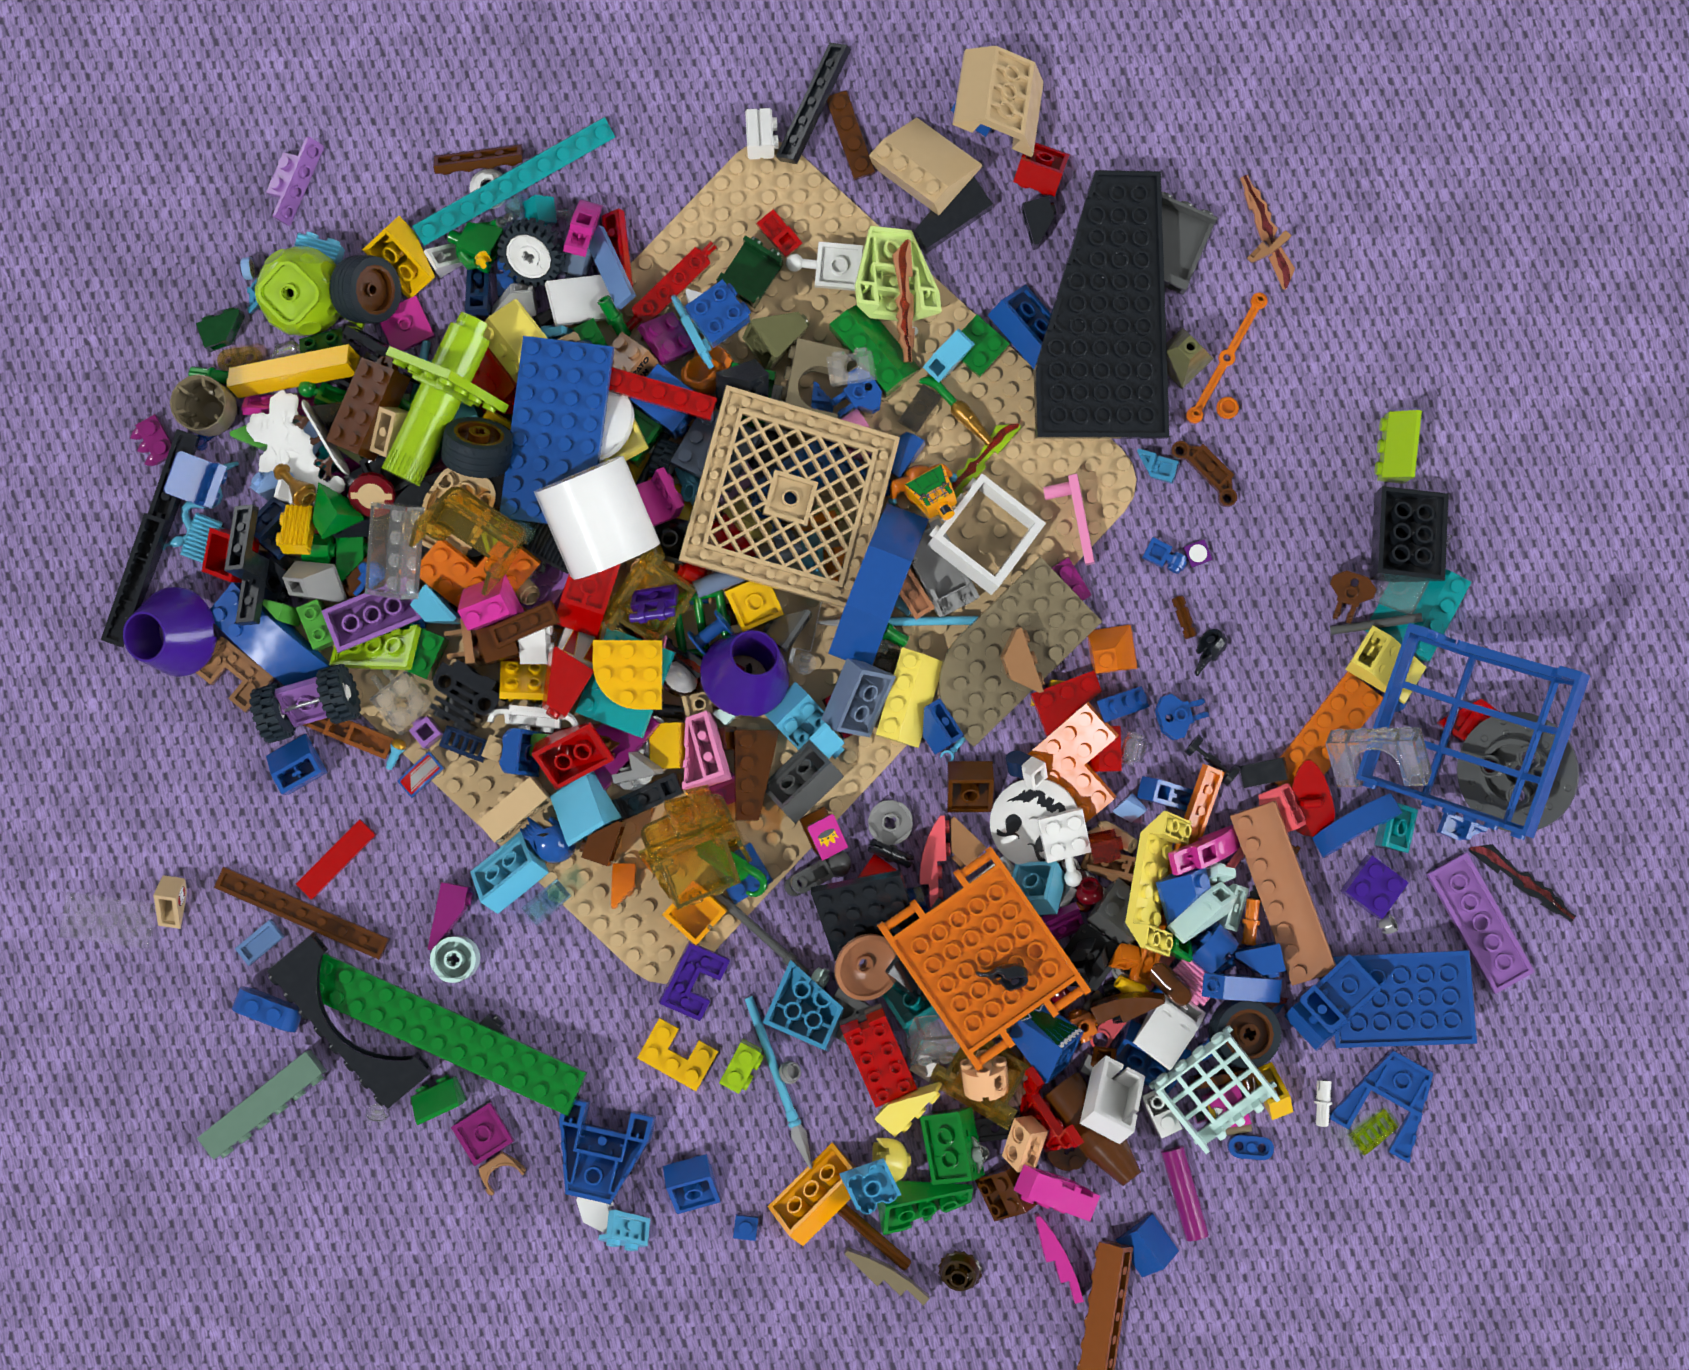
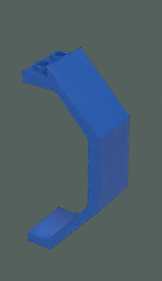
(878, 585)

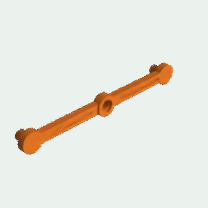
(1258, 302)

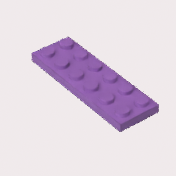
(1480, 923)

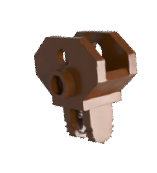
(1349, 594)

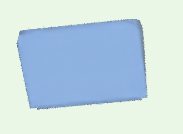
(1130, 808)

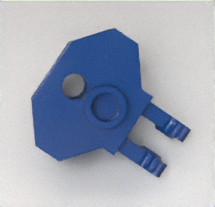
(859, 398)
(1179, 714)

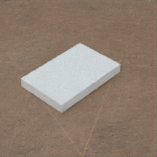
(576, 299)

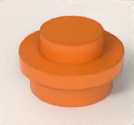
(1227, 408)

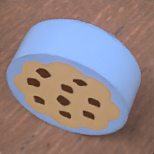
(247, 268)

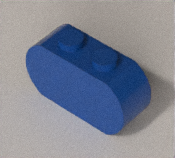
(267, 1009)

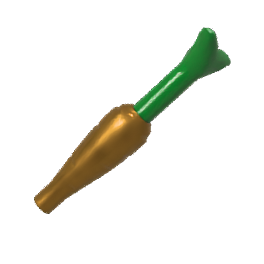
(959, 410)

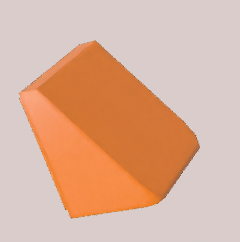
(1125, 957)

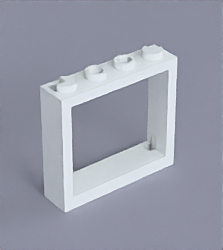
(964, 562)

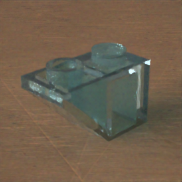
(546, 902)

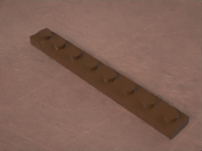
(301, 913)

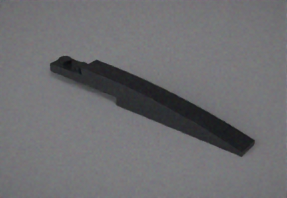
(147, 546)

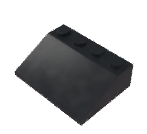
(1409, 535)

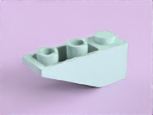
(1203, 912)

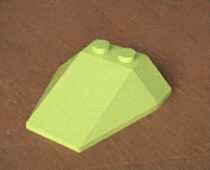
(877, 280)

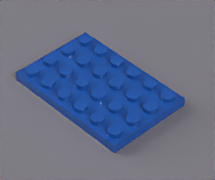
(1421, 1003)

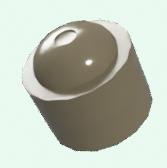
(203, 405)

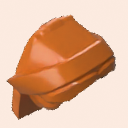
(698, 375)

